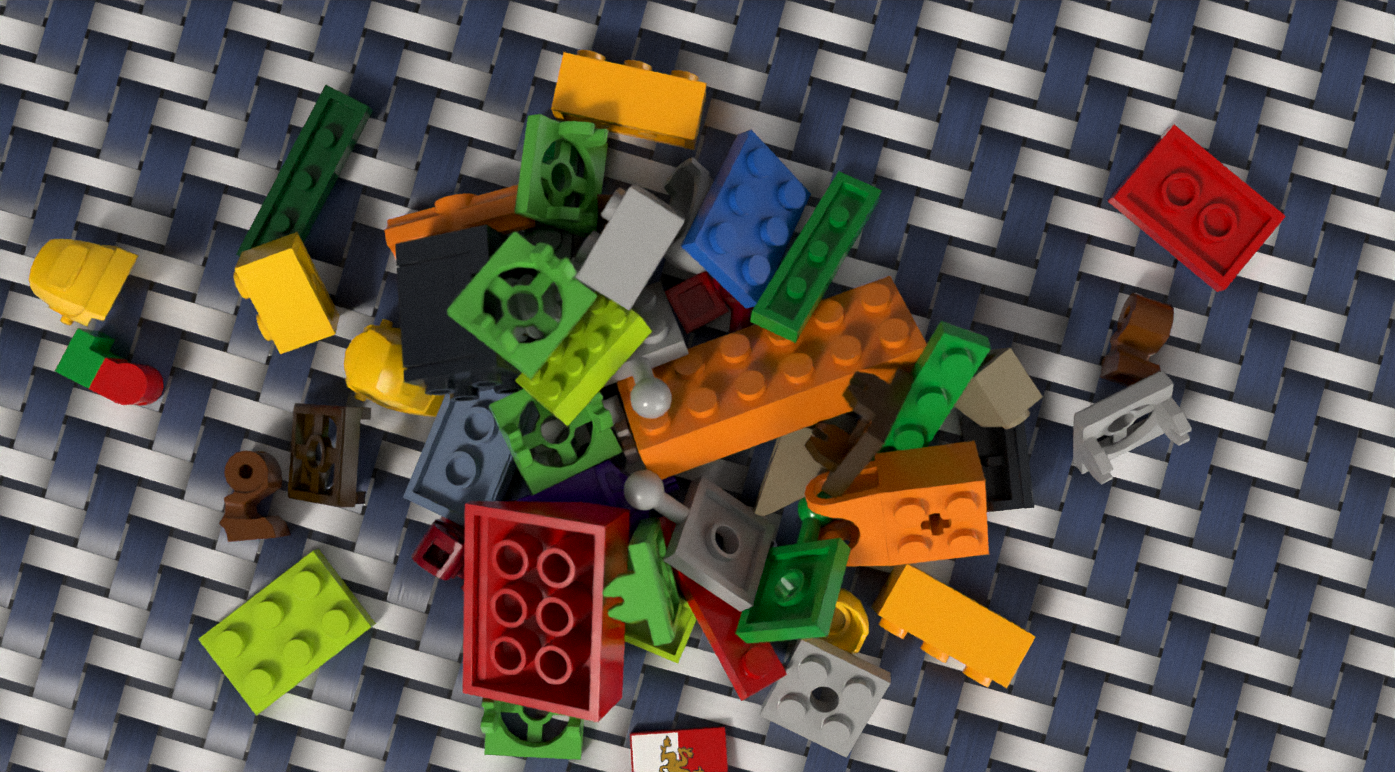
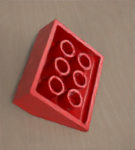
(537, 605)

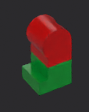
(98, 369)

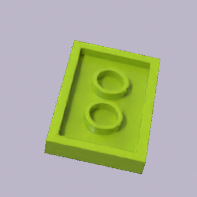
(287, 631)

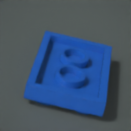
(747, 219)

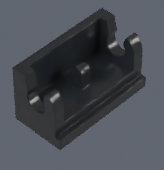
(1003, 463)

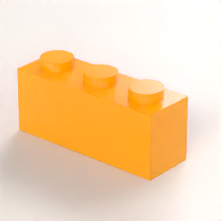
(630, 98)
(951, 625)

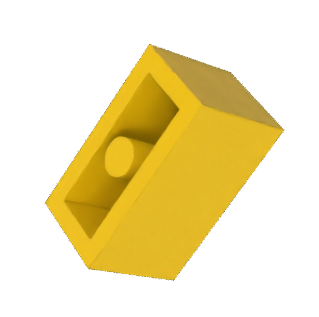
(286, 293)

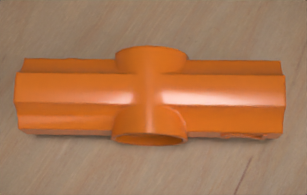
(459, 213)

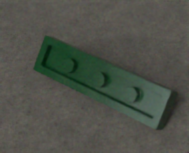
(309, 169)

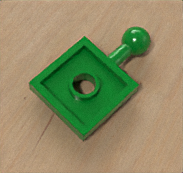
(811, 571)

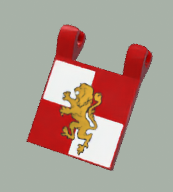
(679, 750)

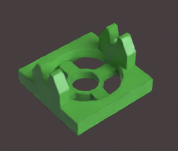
(530, 195)
(520, 253)
(540, 476)
(650, 587)
(502, 742)

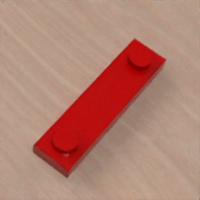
(746, 665)

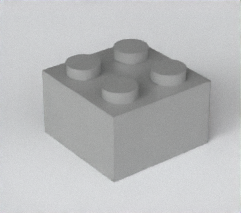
(629, 246)

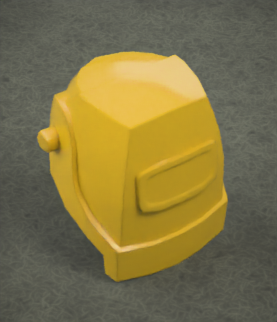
(80, 278)
(376, 372)

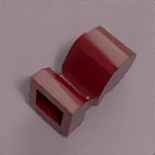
(442, 550)

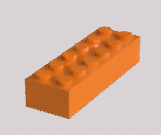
(766, 386)

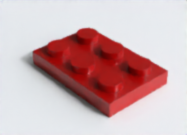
(1196, 208)

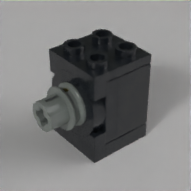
(435, 346)

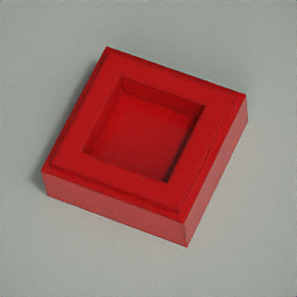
(696, 302)

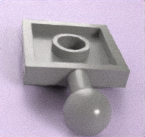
(665, 343)
(693, 545)
(832, 723)

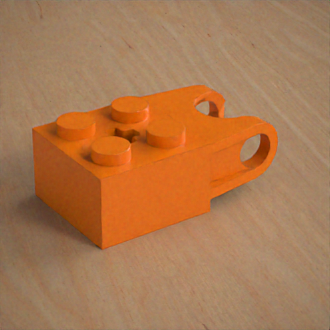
(910, 507)

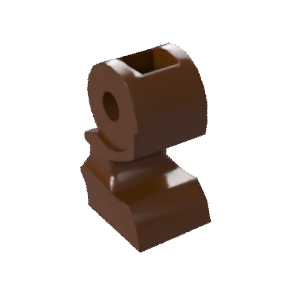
(1141, 333)
(253, 478)

